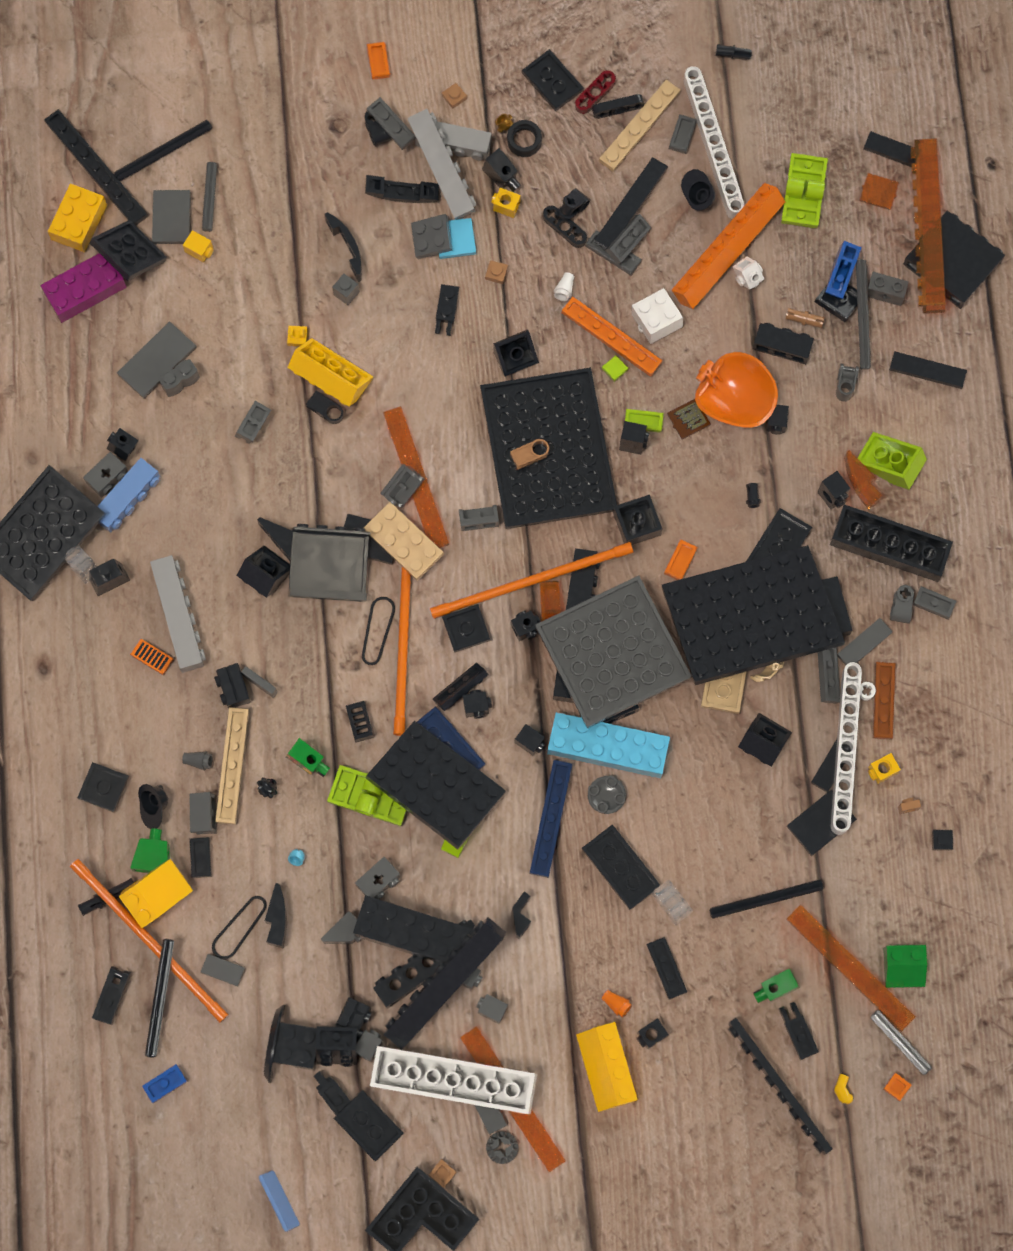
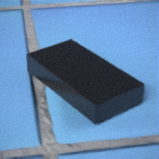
(200, 857)

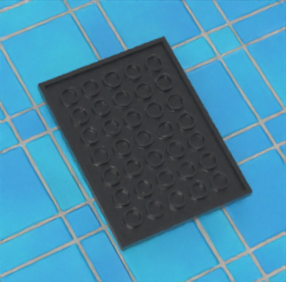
(575, 473)
(752, 615)

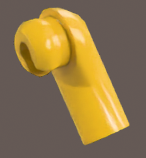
(841, 1090)

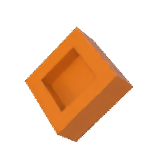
(897, 1087)

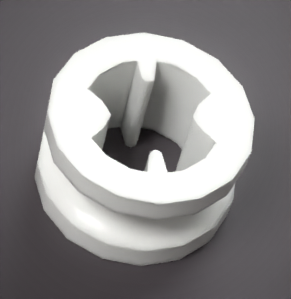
(871, 693)

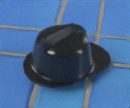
(698, 190)
(152, 803)

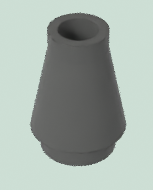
(200, 760)

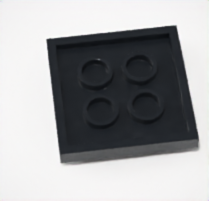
(128, 250)

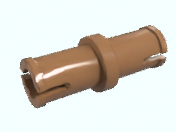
(805, 318)

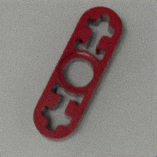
(593, 100)

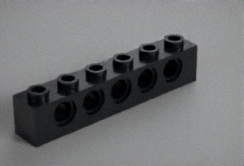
(390, 997)

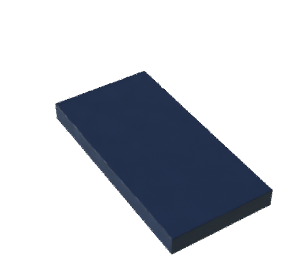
(441, 728)

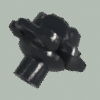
(267, 787)

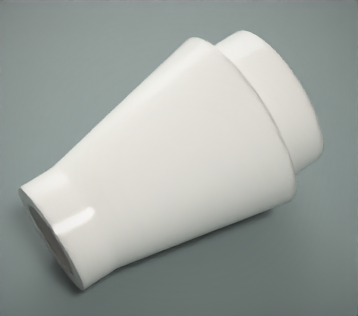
(564, 288)

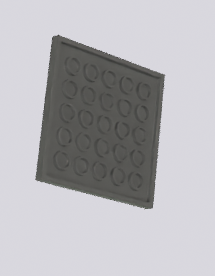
(613, 651)

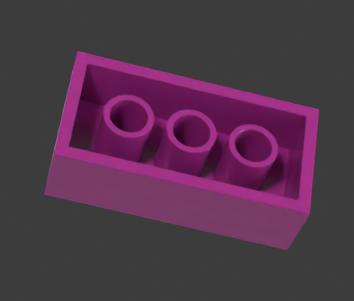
(82, 287)

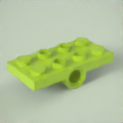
(804, 190)
(358, 794)

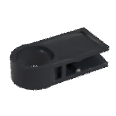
(321, 405)

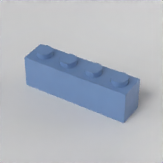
(127, 494)

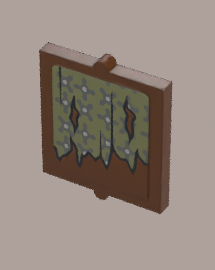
(688, 419)

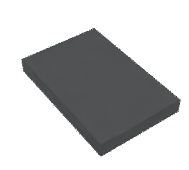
(171, 216)

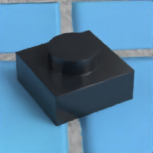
(942, 840)

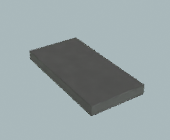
(156, 357)

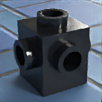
(519, 625)

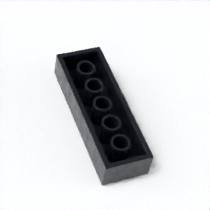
(891, 543)
(408, 930)

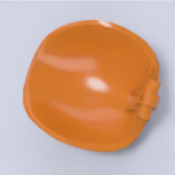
(736, 390)

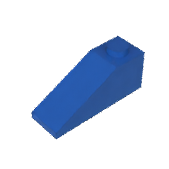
(842, 269)

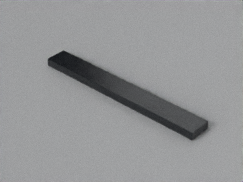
(95, 167)

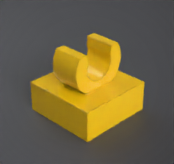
(296, 335)

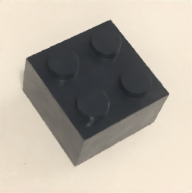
(637, 520)

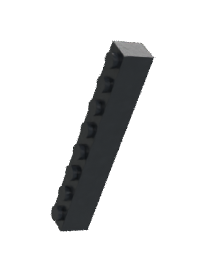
(579, 591)
(444, 983)

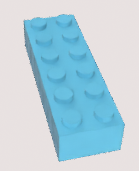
(608, 745)

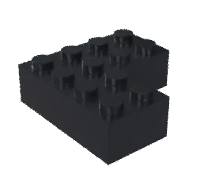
(421, 1204)

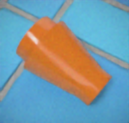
(618, 1004)

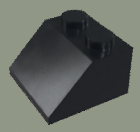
(264, 571)
(764, 739)

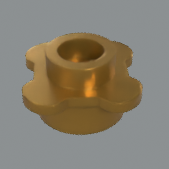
(503, 122)

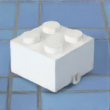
(657, 316)

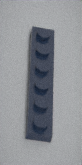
(550, 819)

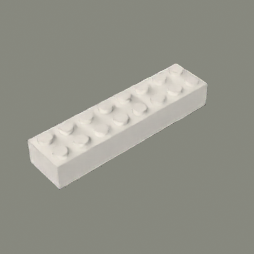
(453, 1080)

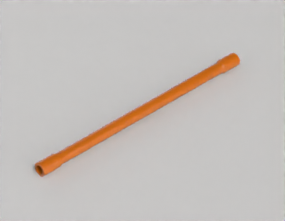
(615, 552)
(399, 719)
(85, 874)

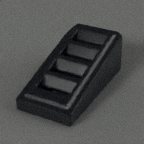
(364, 735)

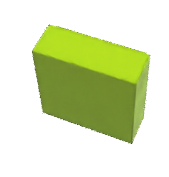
(615, 368)

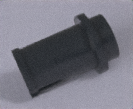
(752, 495)

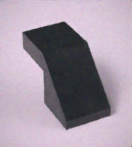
(520, 921)

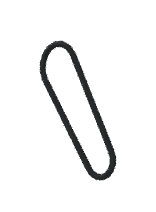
(386, 633)
(233, 919)

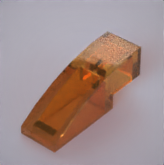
(861, 481)
(549, 599)

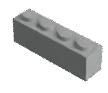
(464, 140)

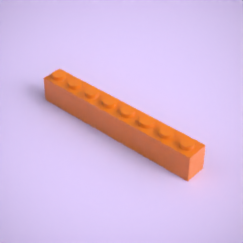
(728, 245)

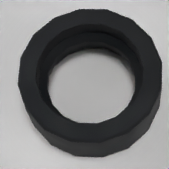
(524, 151)

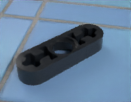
(618, 106)
(565, 234)

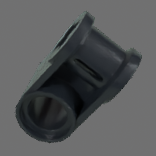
(376, 132)
(573, 204)

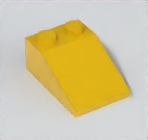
(155, 893)

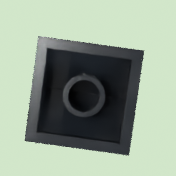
(515, 353)

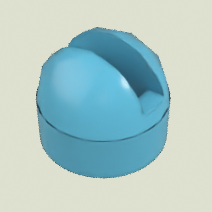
(296, 857)

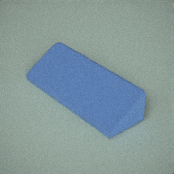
(279, 1201)

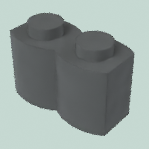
(176, 379)

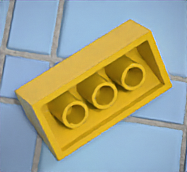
(329, 372)
(606, 1067)

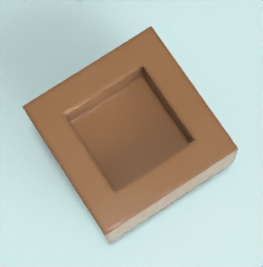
(454, 95)
(496, 272)
(909, 805)
(442, 1173)

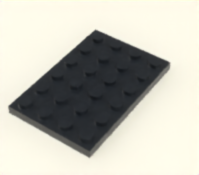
(42, 530)
(435, 784)

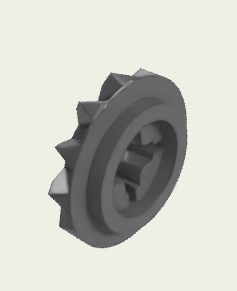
(498, 1156)

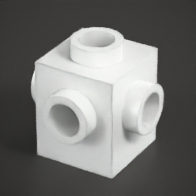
(748, 273)

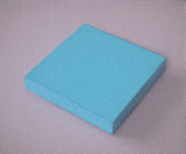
(461, 239)

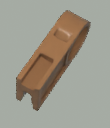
(525, 456)

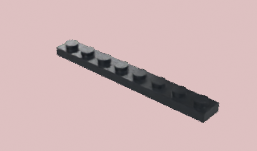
(784, 1093)

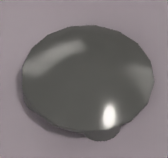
(606, 795)

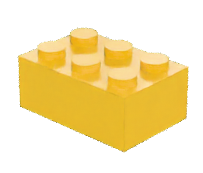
(77, 217)

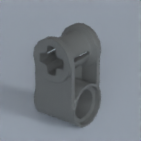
(846, 379)
(902, 608)

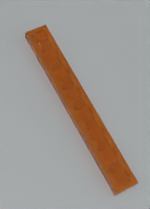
(422, 497)
(850, 968)
(527, 1123)

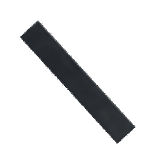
(631, 203)

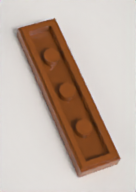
(884, 700)

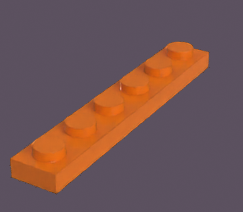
(611, 336)

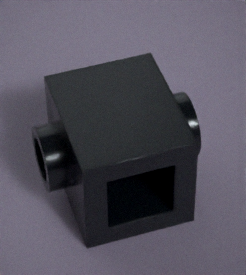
(121, 444)
(476, 704)

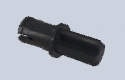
(733, 52)

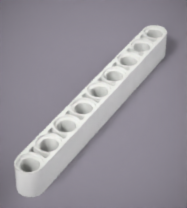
(713, 134)
(849, 739)

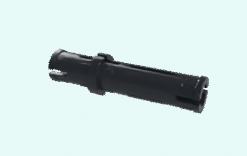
(97, 901)

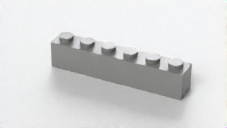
(441, 164)
(177, 613)

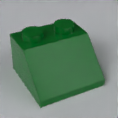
(905, 966)

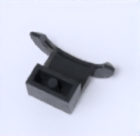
(289, 1045)

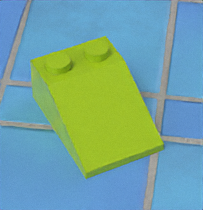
(892, 459)

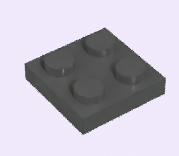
(431, 236)

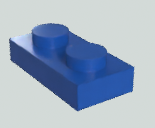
(164, 1083)

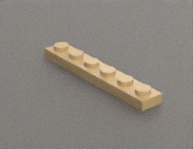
(639, 125)
(232, 766)

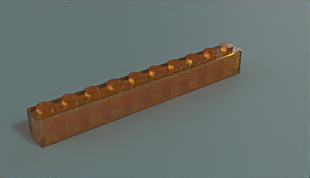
(929, 226)

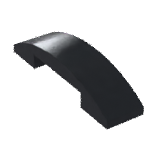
(401, 191)
(337, 227)

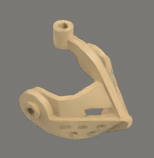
(768, 672)

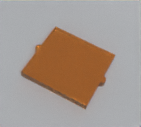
(879, 191)

